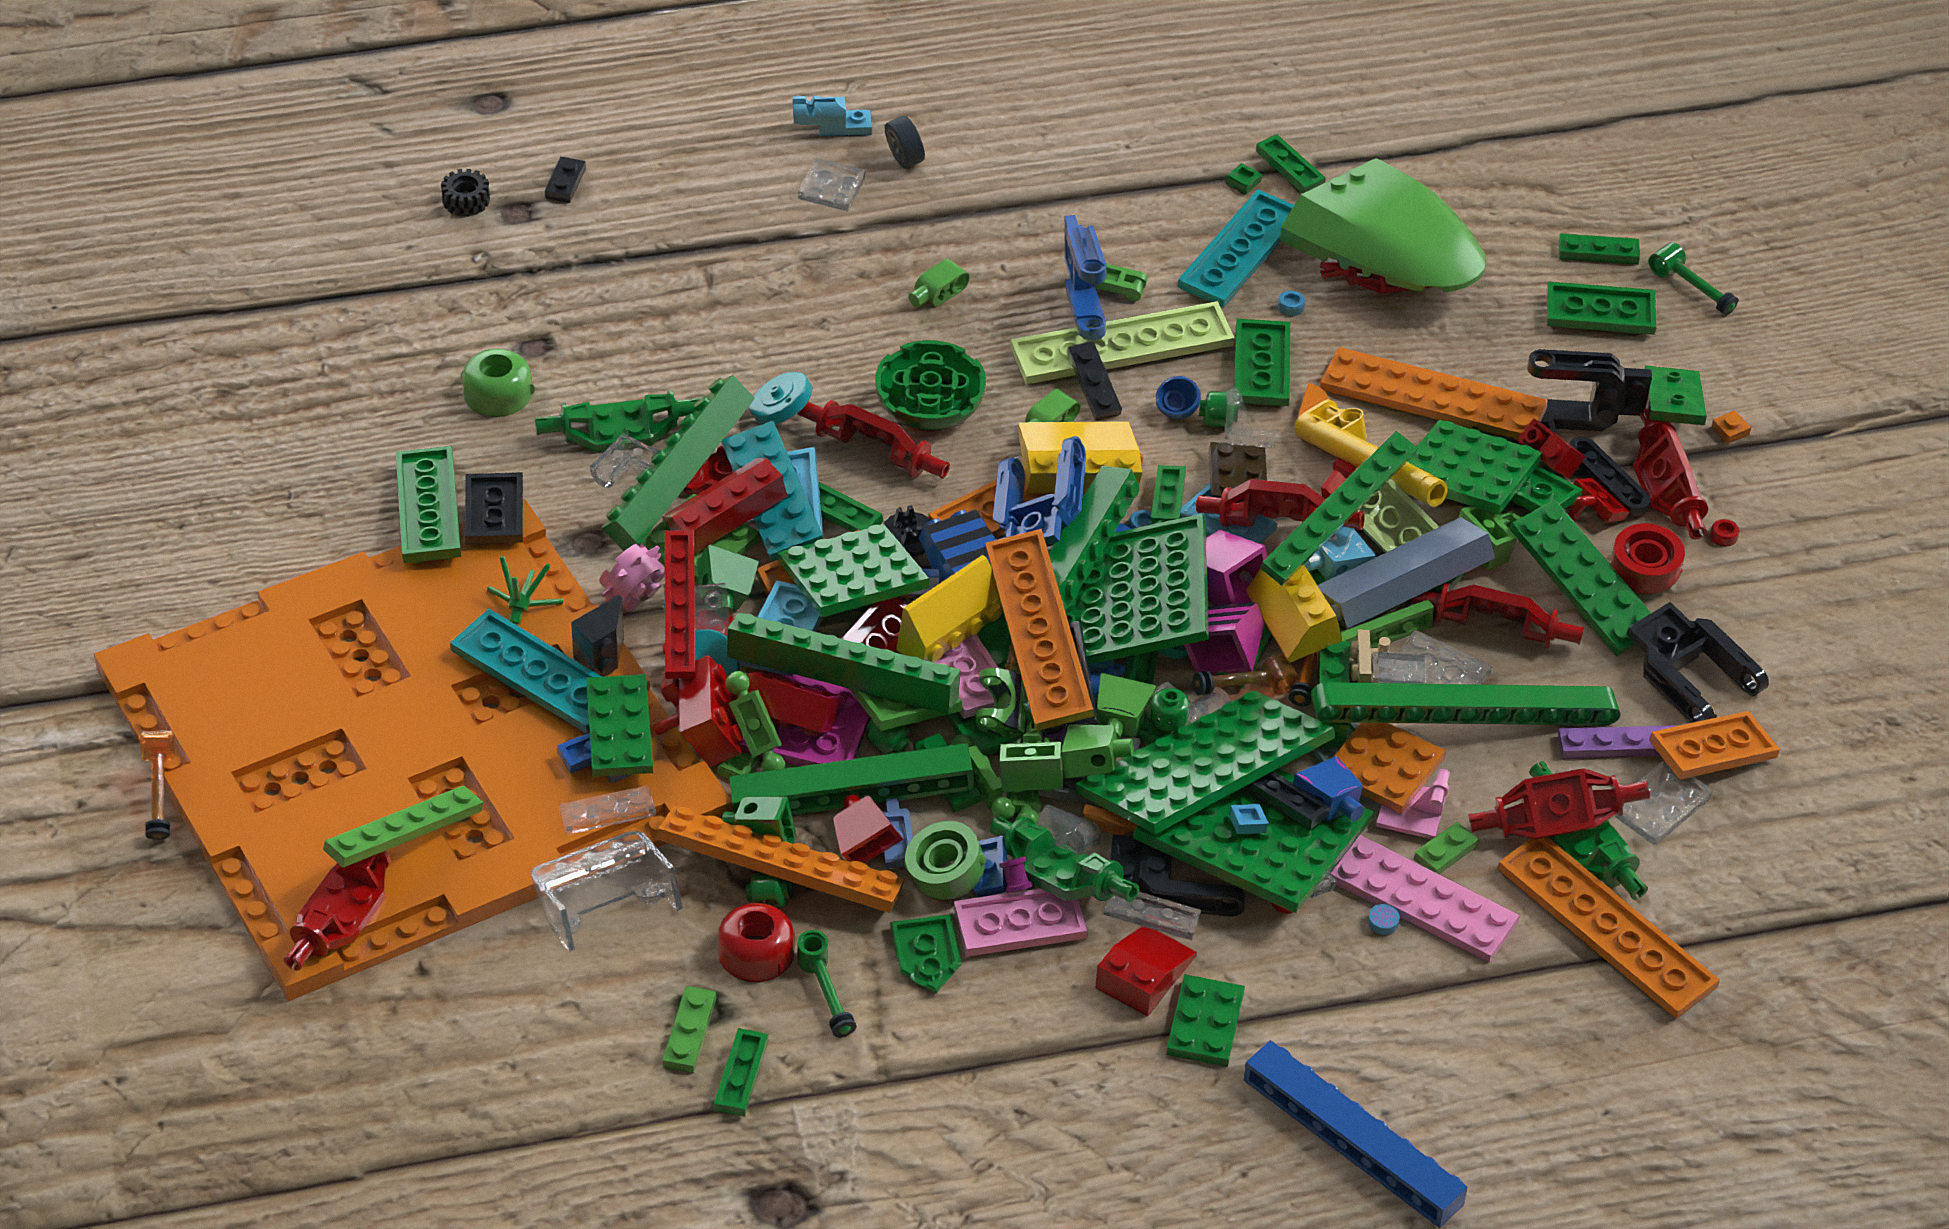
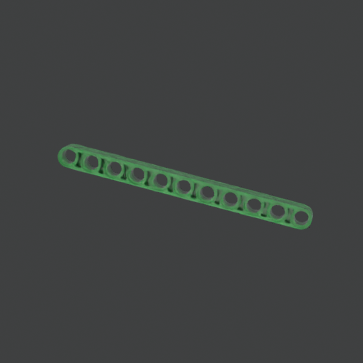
(1465, 704)

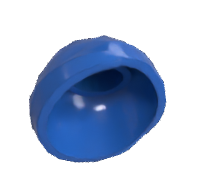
(1178, 397)

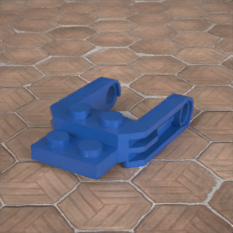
(1085, 269)
(1046, 512)

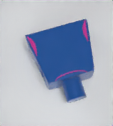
(1334, 786)

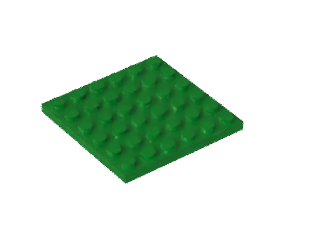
(1145, 591)
(1275, 865)

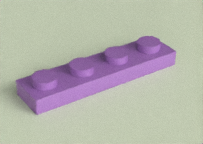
(1607, 742)

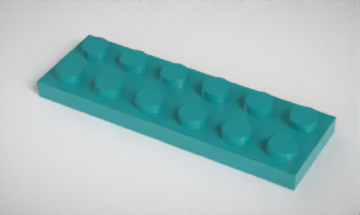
(1237, 249)
(789, 520)
(527, 666)

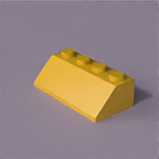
(950, 612)
(1295, 613)

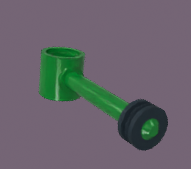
(1672, 259)
(842, 1022)

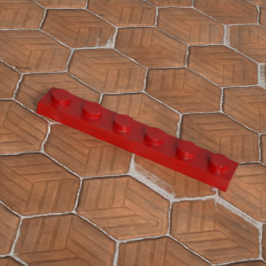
(679, 605)

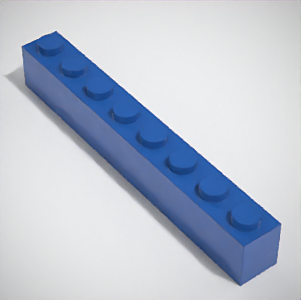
(1355, 1133)

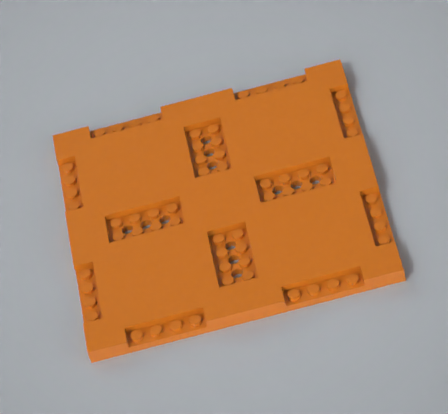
(280, 698)

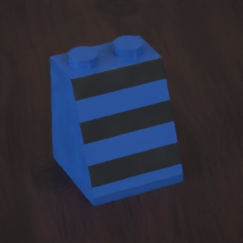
(955, 542)

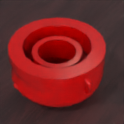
(1648, 557)
(756, 959)

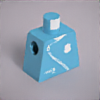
(1340, 554)

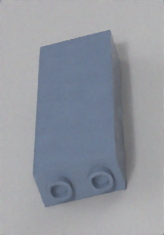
(1407, 571)

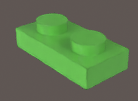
(1446, 848)

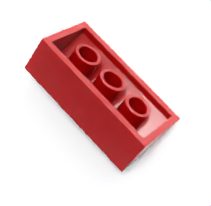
(728, 503)

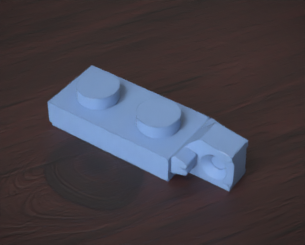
(900, 819)

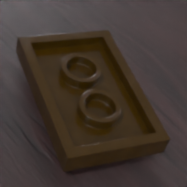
(1234, 465)

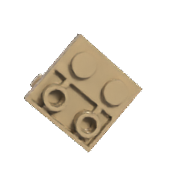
(1362, 655)

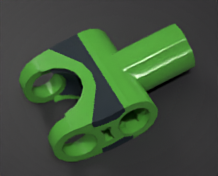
(1010, 704)

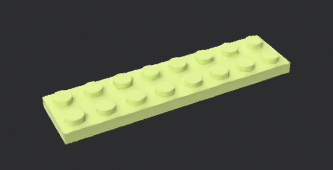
(1126, 341)

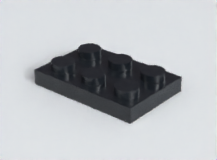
(494, 508)

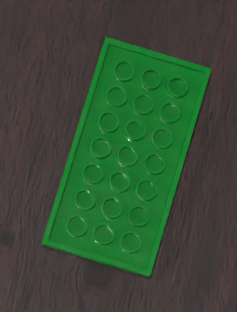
(1205, 761)

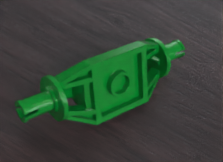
(611, 420)
(1599, 846)
(1060, 870)

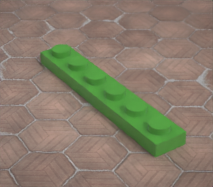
(402, 826)

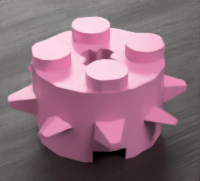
(634, 576)

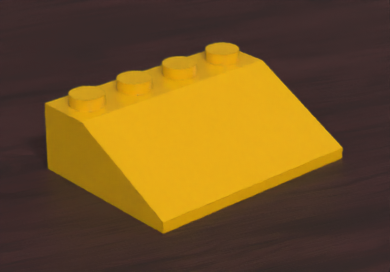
(1104, 443)

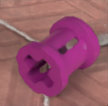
(1015, 874)

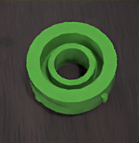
(497, 383)
(942, 844)

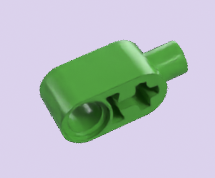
(939, 284)
(1054, 408)

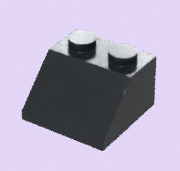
(599, 637)

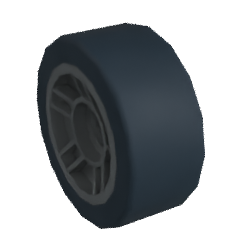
(904, 141)

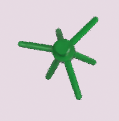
(520, 601)

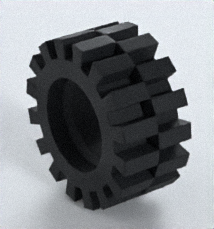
(468, 202)

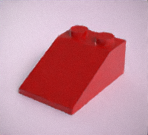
(1143, 968)

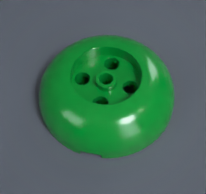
(930, 384)

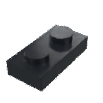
(565, 179)

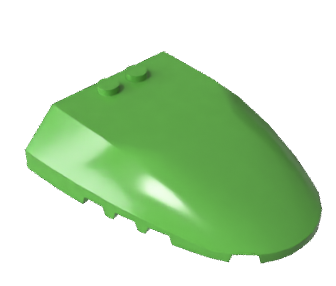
(1386, 228)

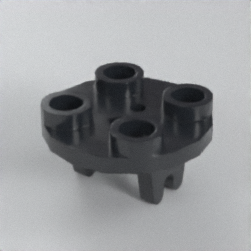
(907, 528)

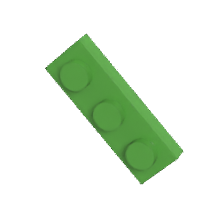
(689, 1029)

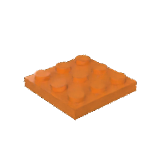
(1390, 763)

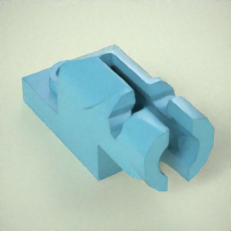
(831, 116)

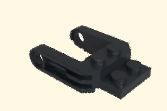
(1613, 390)
(1676, 641)
(1152, 873)

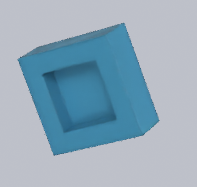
(1248, 819)

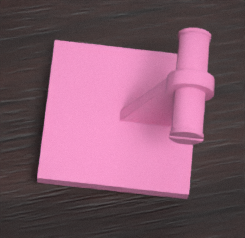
(1423, 812)

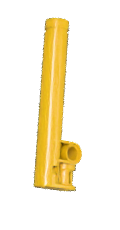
(1344, 436)

